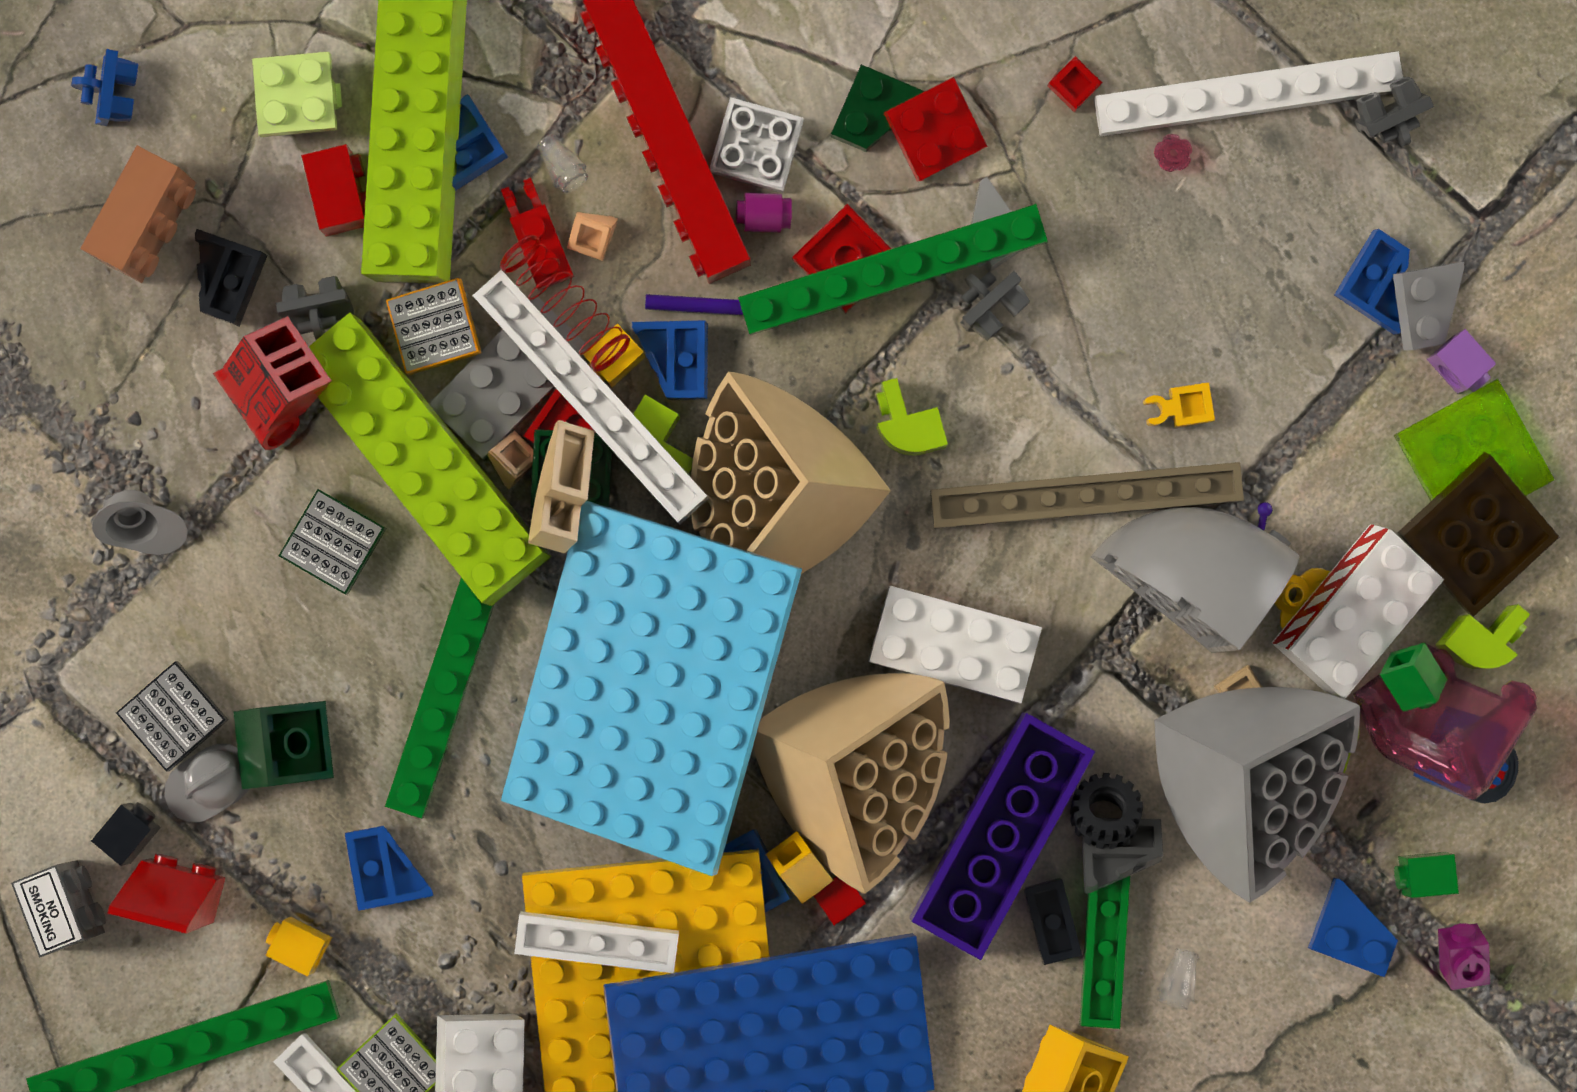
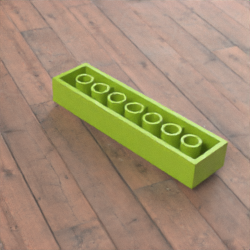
(413, 141)
(424, 462)

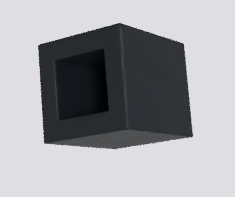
(126, 832)

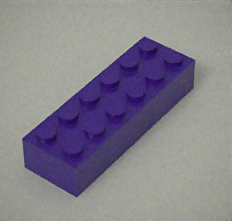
(1001, 835)

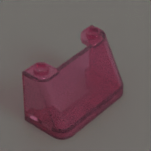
(1456, 740)

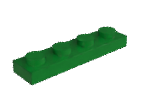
(1104, 956)

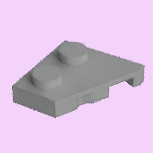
(1427, 303)

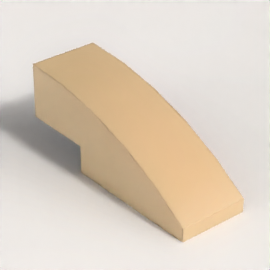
(562, 488)

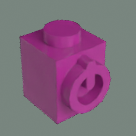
(1464, 956)

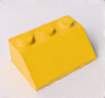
(1074, 1064)

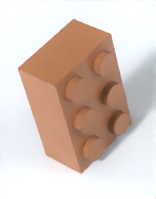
(140, 215)

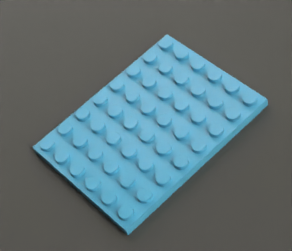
(651, 686)

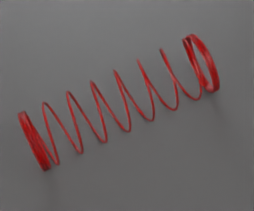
(599, 367)

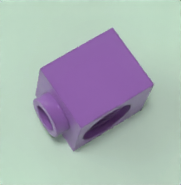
(1462, 362)

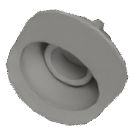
(137, 524)
(205, 784)

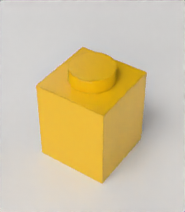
(623, 365)
(799, 867)
(297, 945)

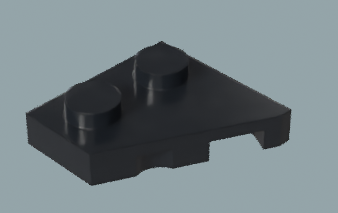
(226, 276)

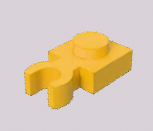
(1186, 405)

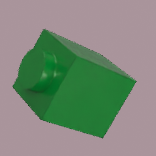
(1413, 677)
(1426, 874)

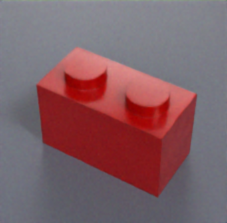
(336, 189)

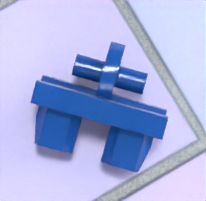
(113, 71)

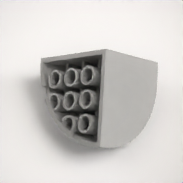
(1202, 570)
(1255, 777)

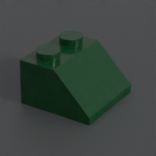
(283, 744)

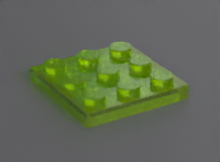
(1462, 431)

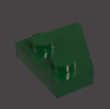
(862, 115)

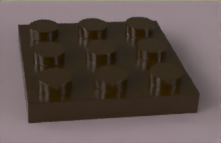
(1479, 534)

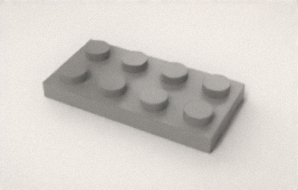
(497, 389)

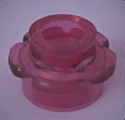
(1166, 160)

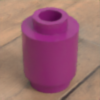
(764, 212)

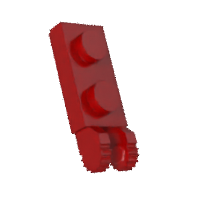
(538, 223)

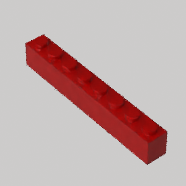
(668, 137)

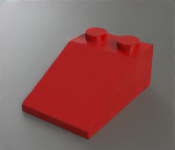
(170, 895)

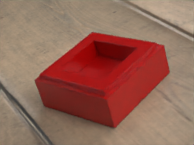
(1074, 84)
(839, 900)

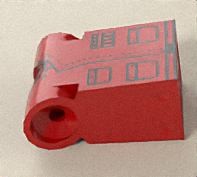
(273, 381)

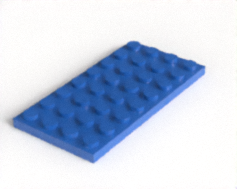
(777, 1024)

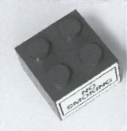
(59, 907)

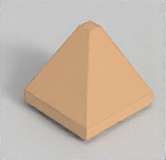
(592, 234)
(511, 458)

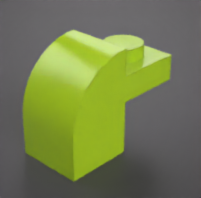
(660, 423)
(906, 433)
(1480, 647)

